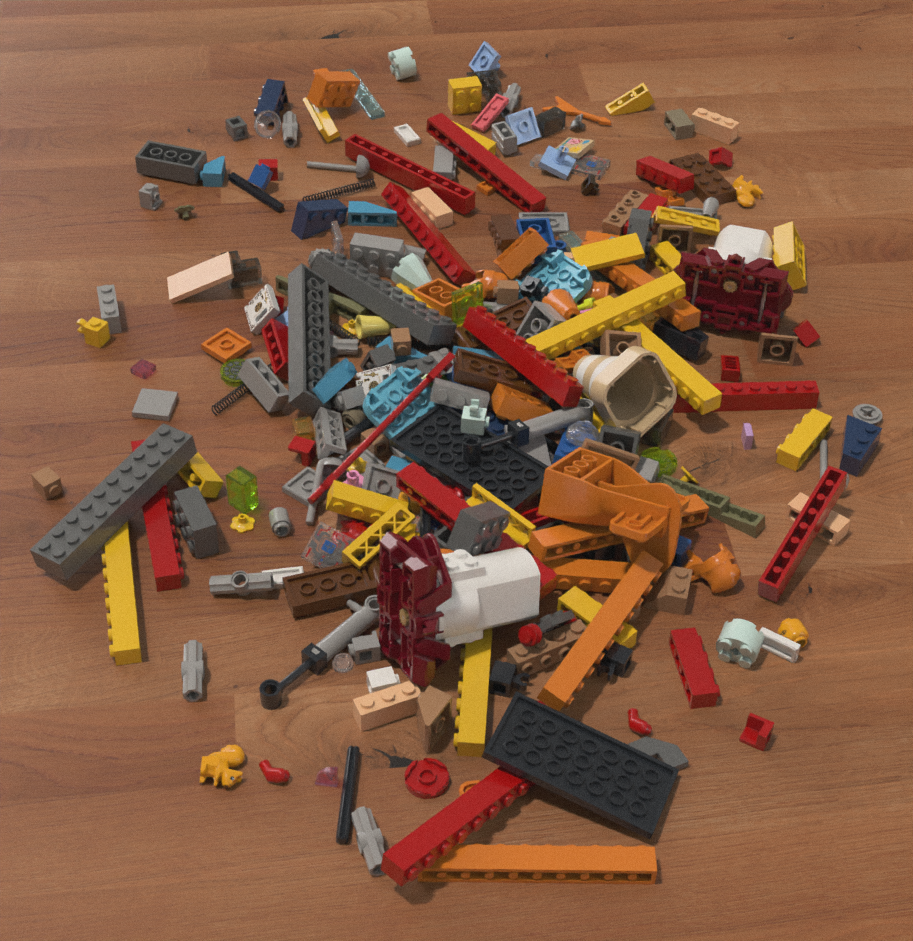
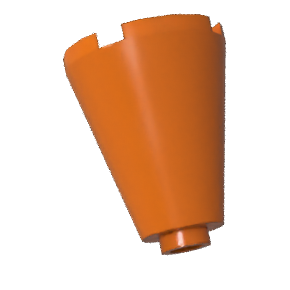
(562, 302)

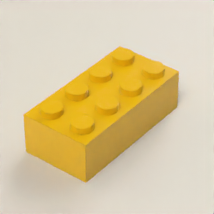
(790, 254)

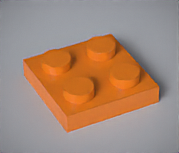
(226, 345)

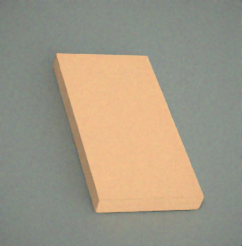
(200, 277)

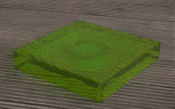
(463, 298)

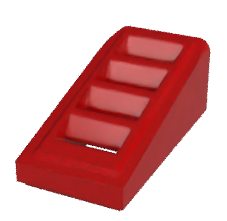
(729, 368)

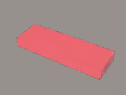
(490, 113)

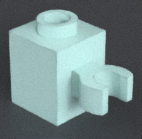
(474, 419)

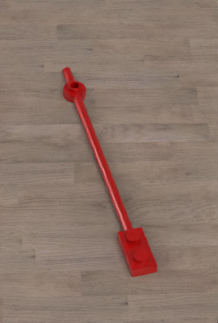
(444, 365)

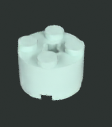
(402, 63)
(739, 642)

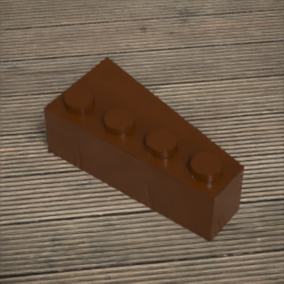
(503, 232)

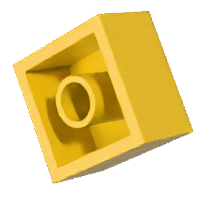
(464, 95)

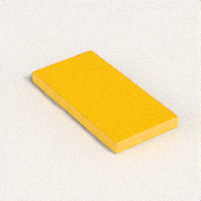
(609, 252)

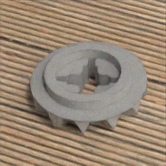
(867, 409)

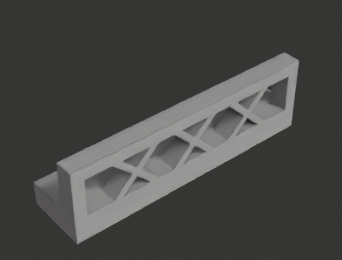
(324, 431)

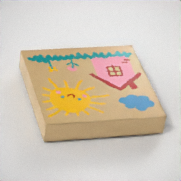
(577, 146)

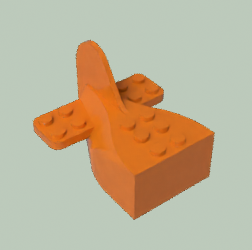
(609, 493)

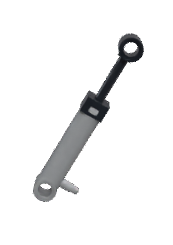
(521, 432)
(317, 656)

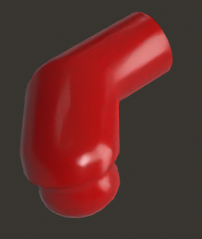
(636, 724)
(273, 775)

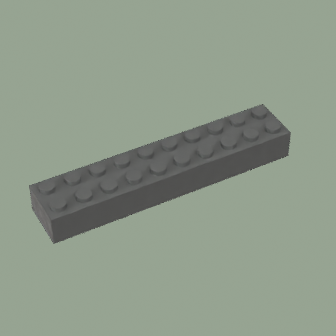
(384, 299)
(307, 337)
(113, 502)

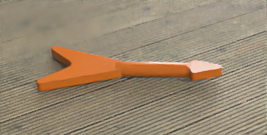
(571, 110)

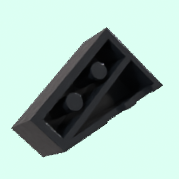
(689, 343)

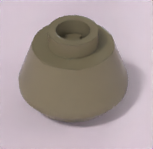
(352, 417)

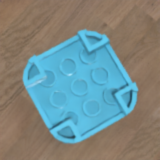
(561, 273)
(390, 393)

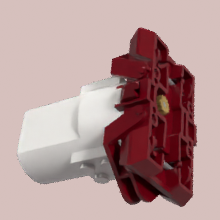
(736, 282)
(447, 599)

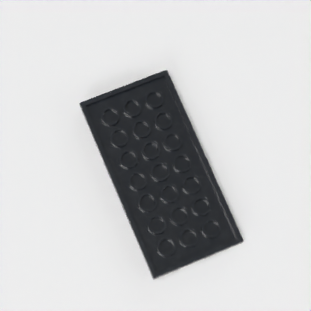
(502, 470)
(581, 764)

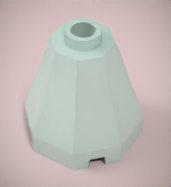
(411, 272)

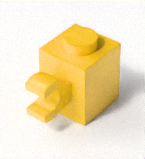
(95, 331)

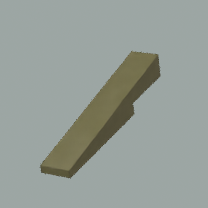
(337, 304)
(720, 507)

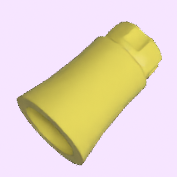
(372, 326)

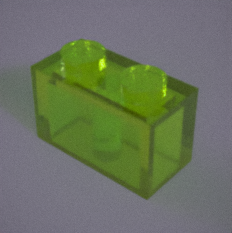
(242, 490)

